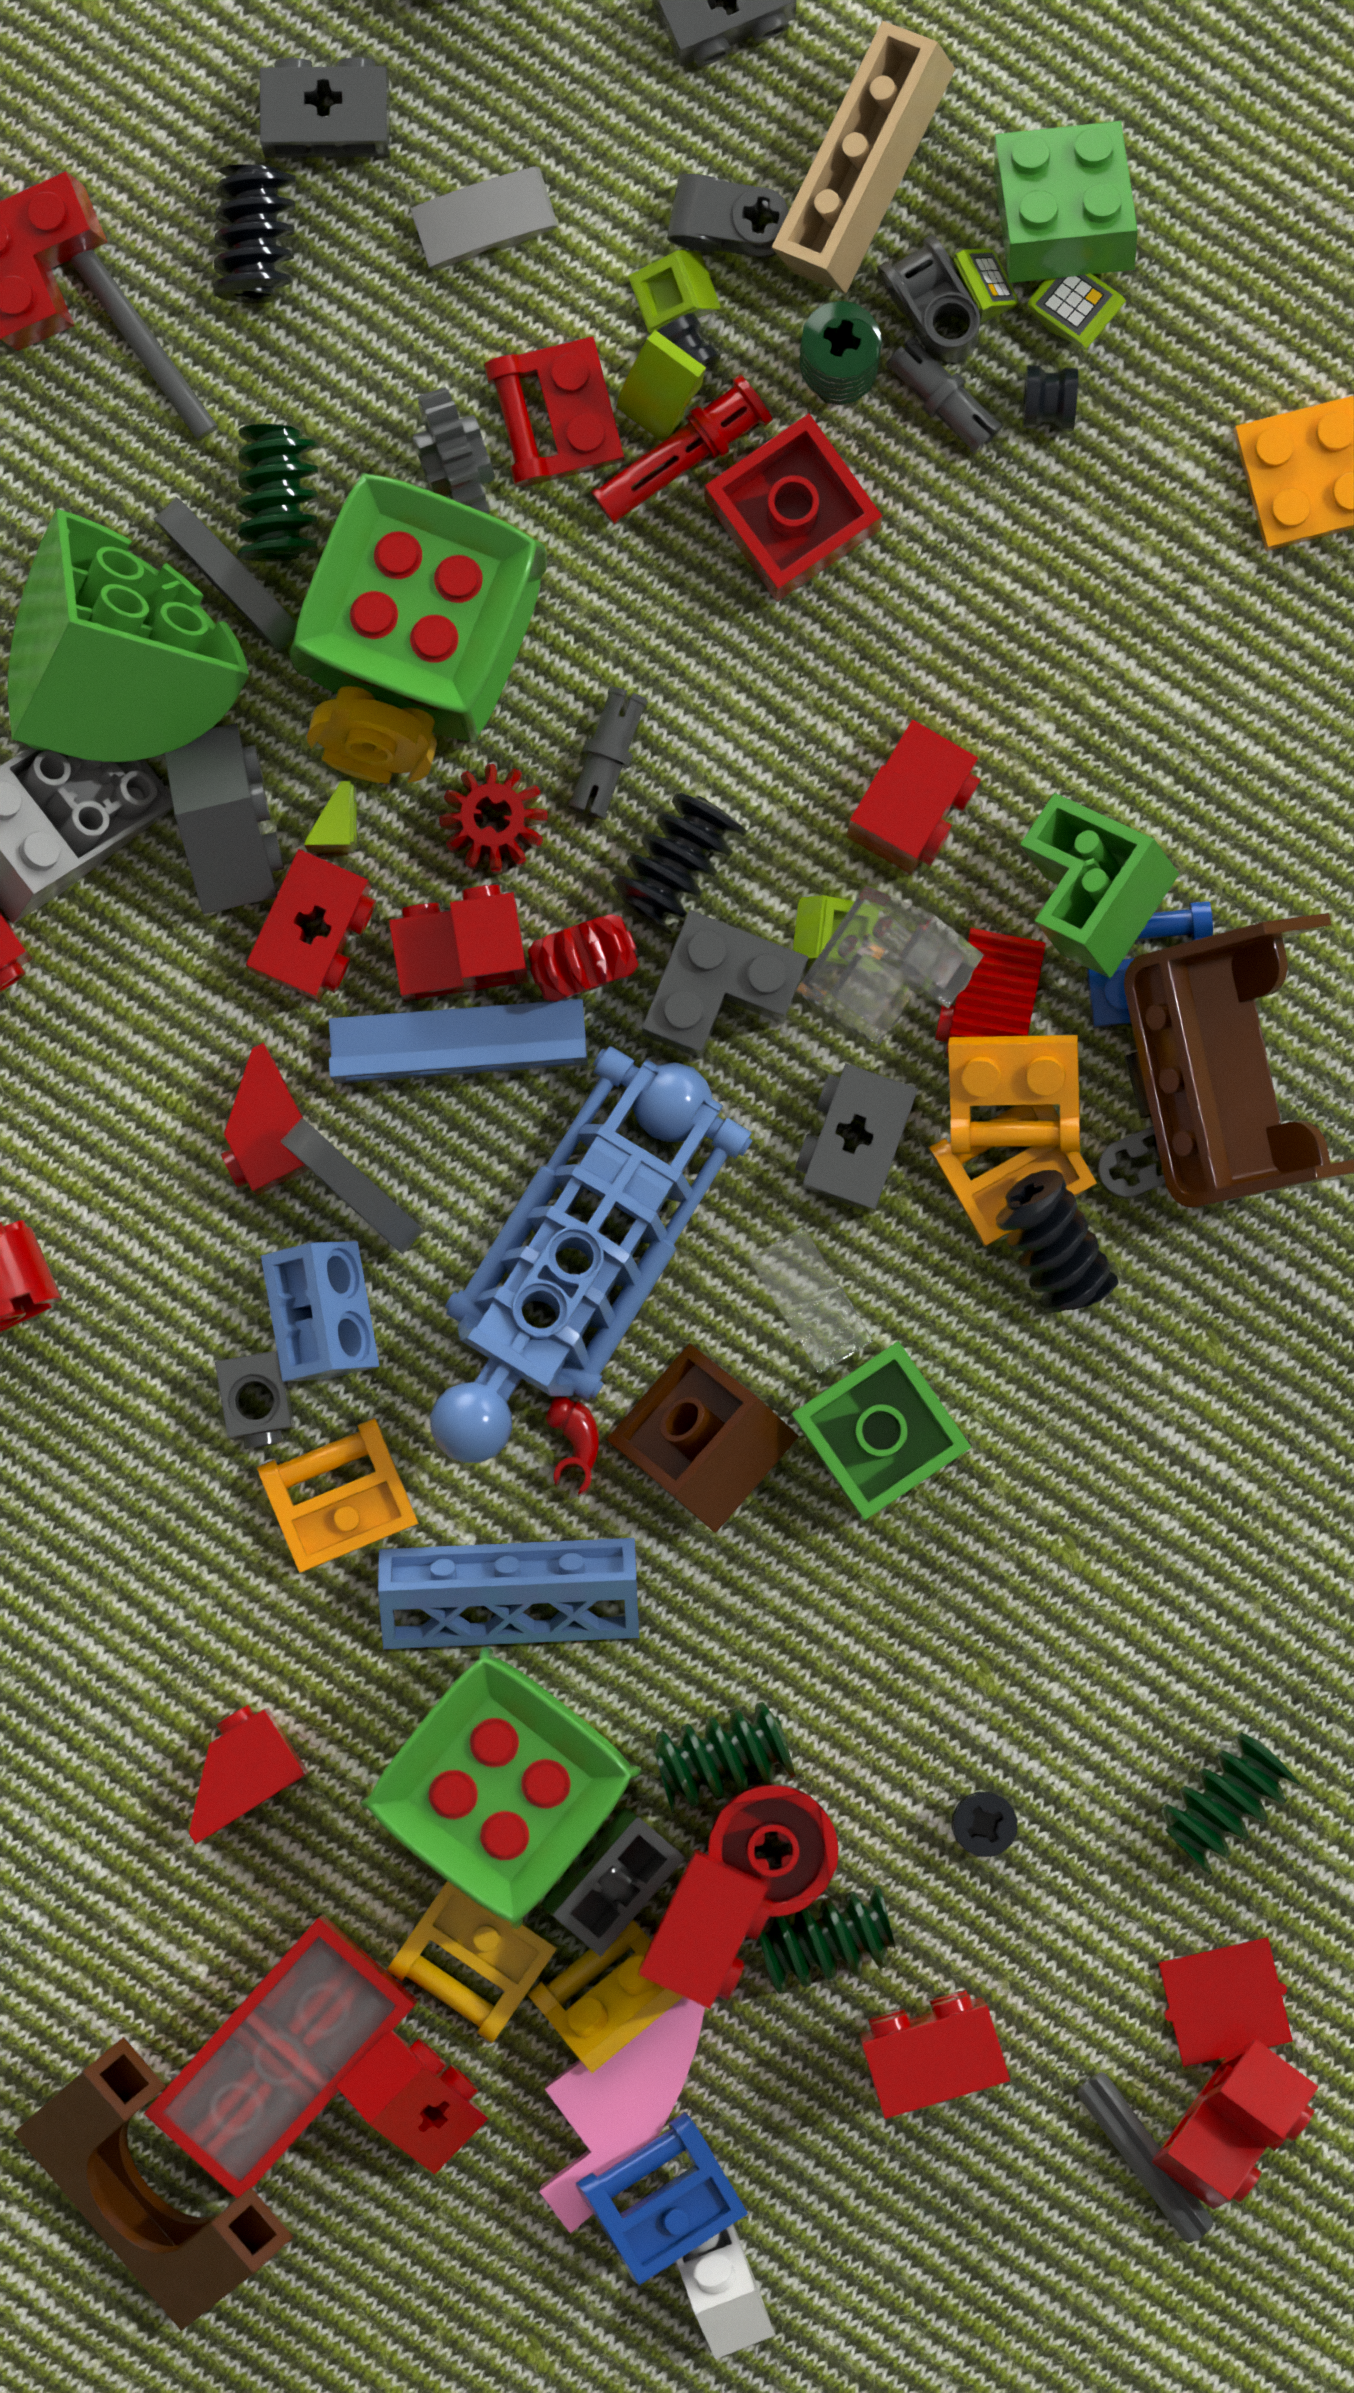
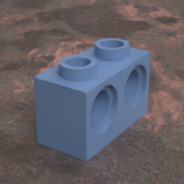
(320, 1310)

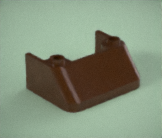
(1211, 1067)

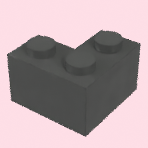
(219, 819)
(717, 966)

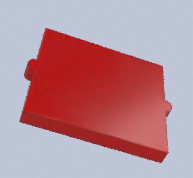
(1224, 2001)

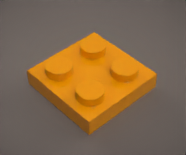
(1300, 472)

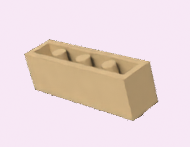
(864, 157)

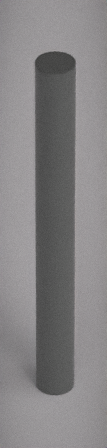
(144, 344)

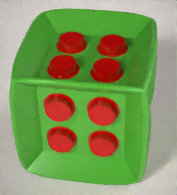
(419, 604)
(500, 1788)

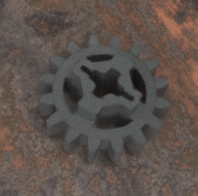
(452, 451)

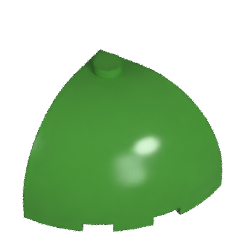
(114, 651)

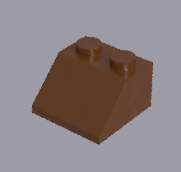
(703, 1437)

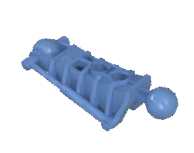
(671, 1105)

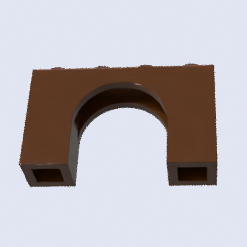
(175, 2256)

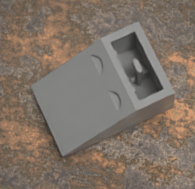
(67, 819)

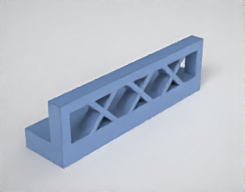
(457, 1041)
(508, 1582)

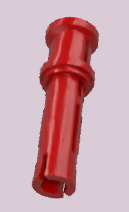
(705, 424)

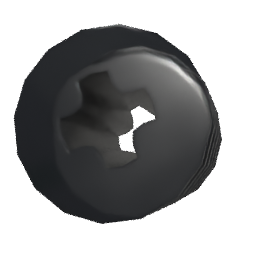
(252, 233)
(676, 859)
(1055, 1243)

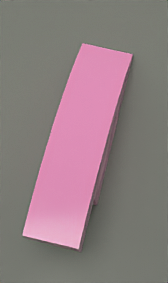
(621, 2102)

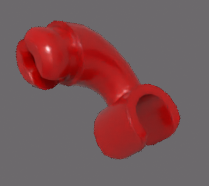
(581, 1431)

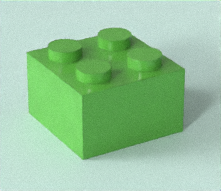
(1065, 201)
(880, 1431)

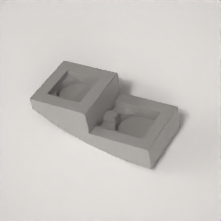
(484, 217)

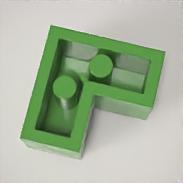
(1105, 881)

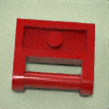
(575, 407)

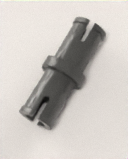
(943, 395)
(607, 753)

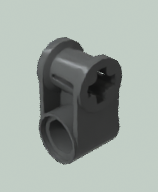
(720, 214)
(929, 289)

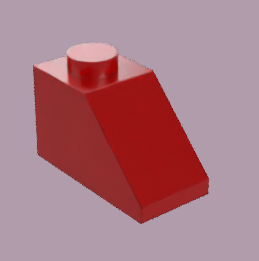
(258, 1123)
(243, 1770)

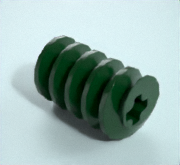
(835, 327)
(275, 493)
(722, 1755)
(1227, 1800)
(827, 1940)

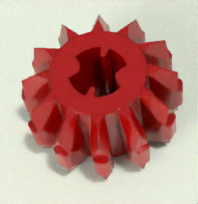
(487, 839)
(582, 957)

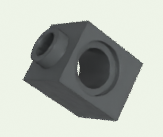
(242, 1372)

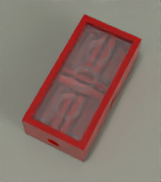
(280, 2057)

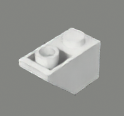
(725, 2294)

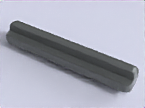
(1138, 2151)

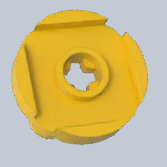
(373, 737)

